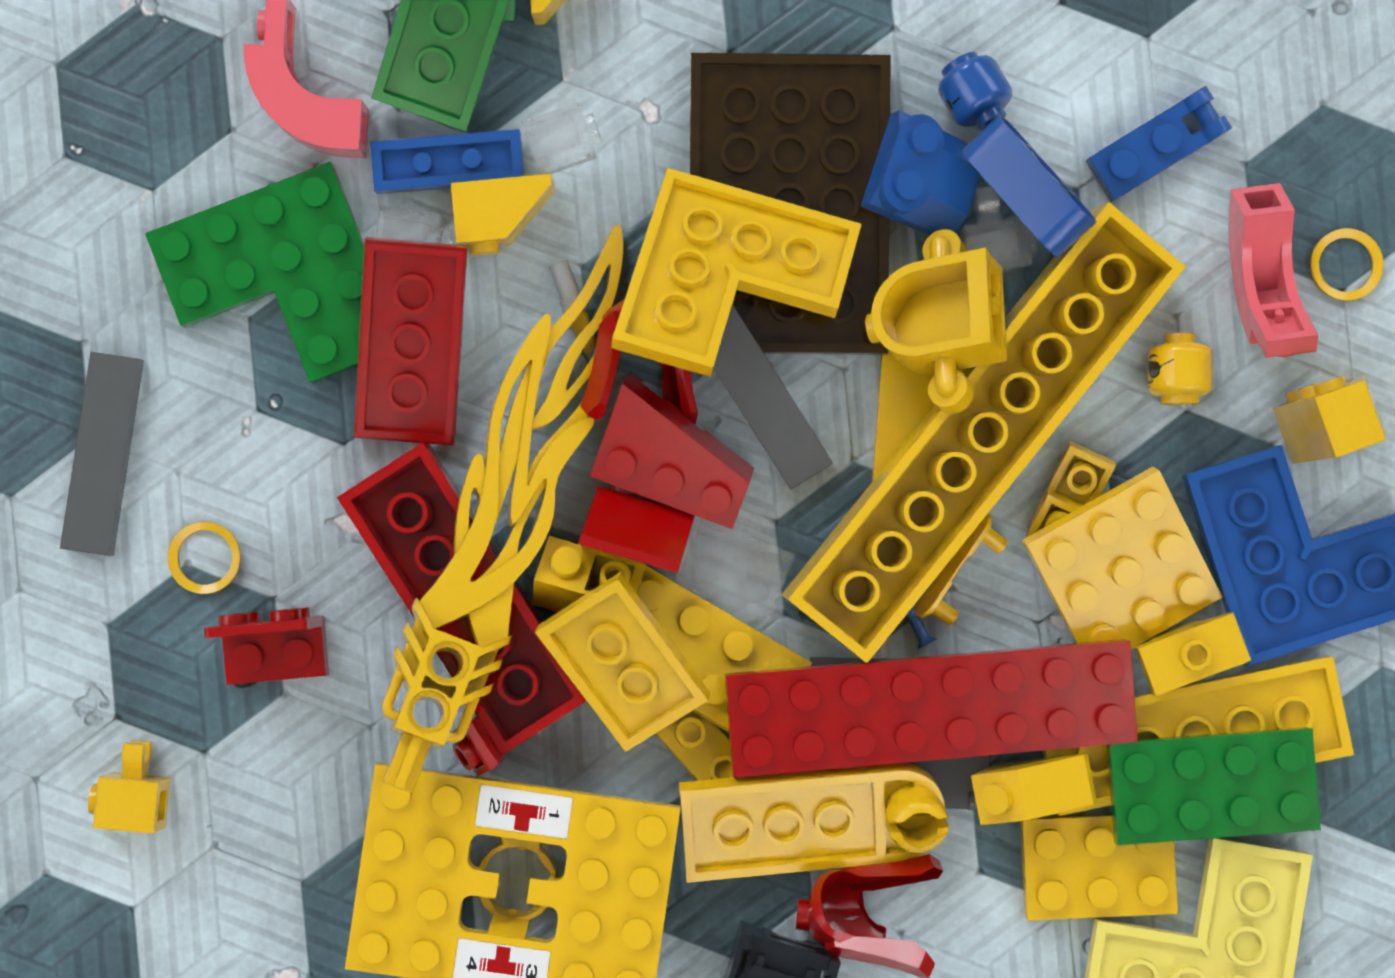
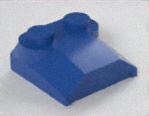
(921, 176)

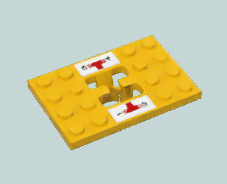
(421, 870)

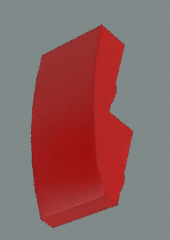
(477, 749)

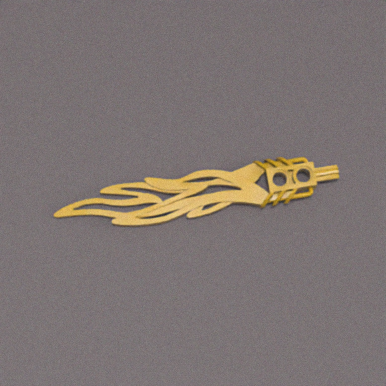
(490, 597)

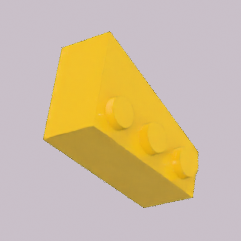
(1329, 419)

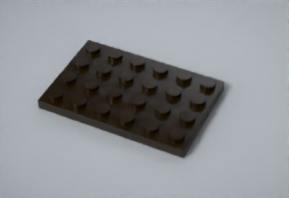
(810, 138)

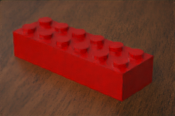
(409, 526)

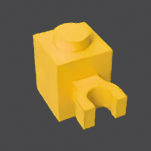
(131, 798)

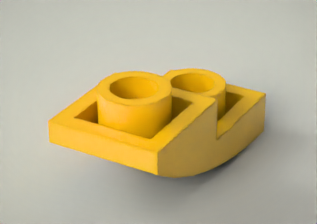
(1075, 482)

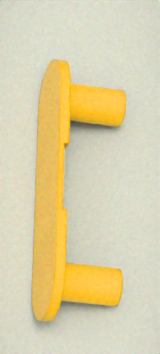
(931, 600)

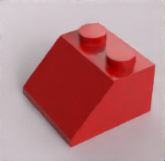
(636, 528)

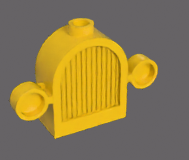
(943, 317)

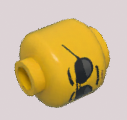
(1180, 370)

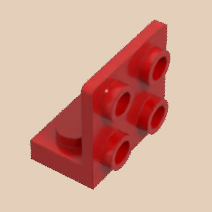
(272, 650)

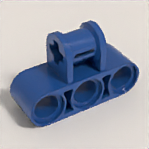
(1028, 186)

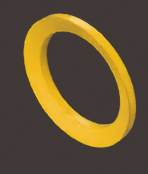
(1373, 250)
(173, 557)

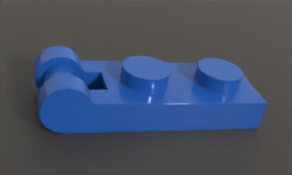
(1156, 145)

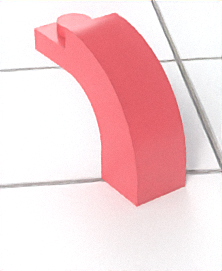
(318, 122)
(1264, 274)

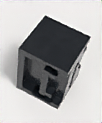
(779, 956)

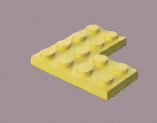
(1242, 926)

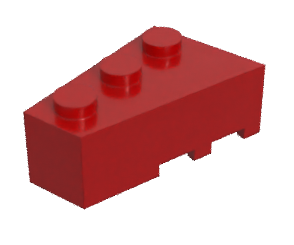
(669, 458)

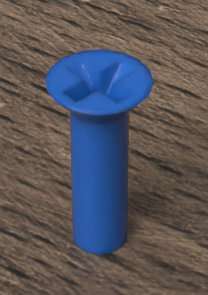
(919, 629)

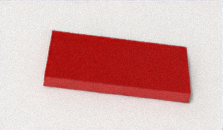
(410, 341)

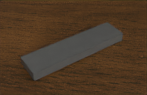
(768, 405)
(101, 454)

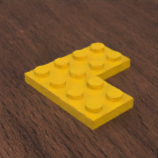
(718, 241)

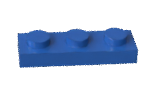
(444, 160)

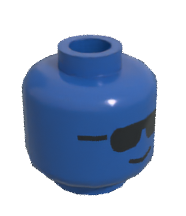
(974, 90)

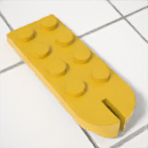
(809, 821)

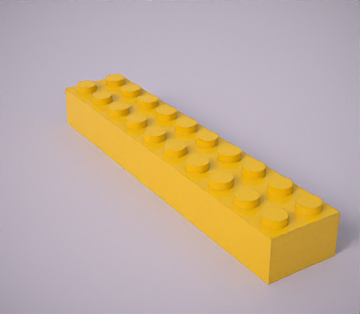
(966, 460)

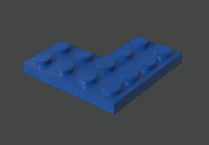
(1272, 572)

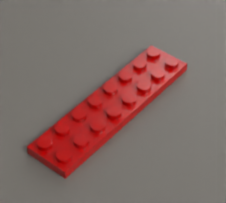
(930, 708)

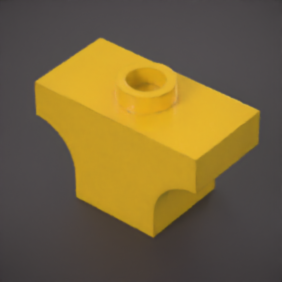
(1192, 653)

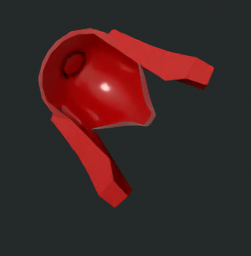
(675, 381)
(840, 896)

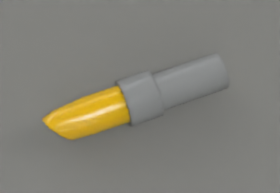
(568, 293)

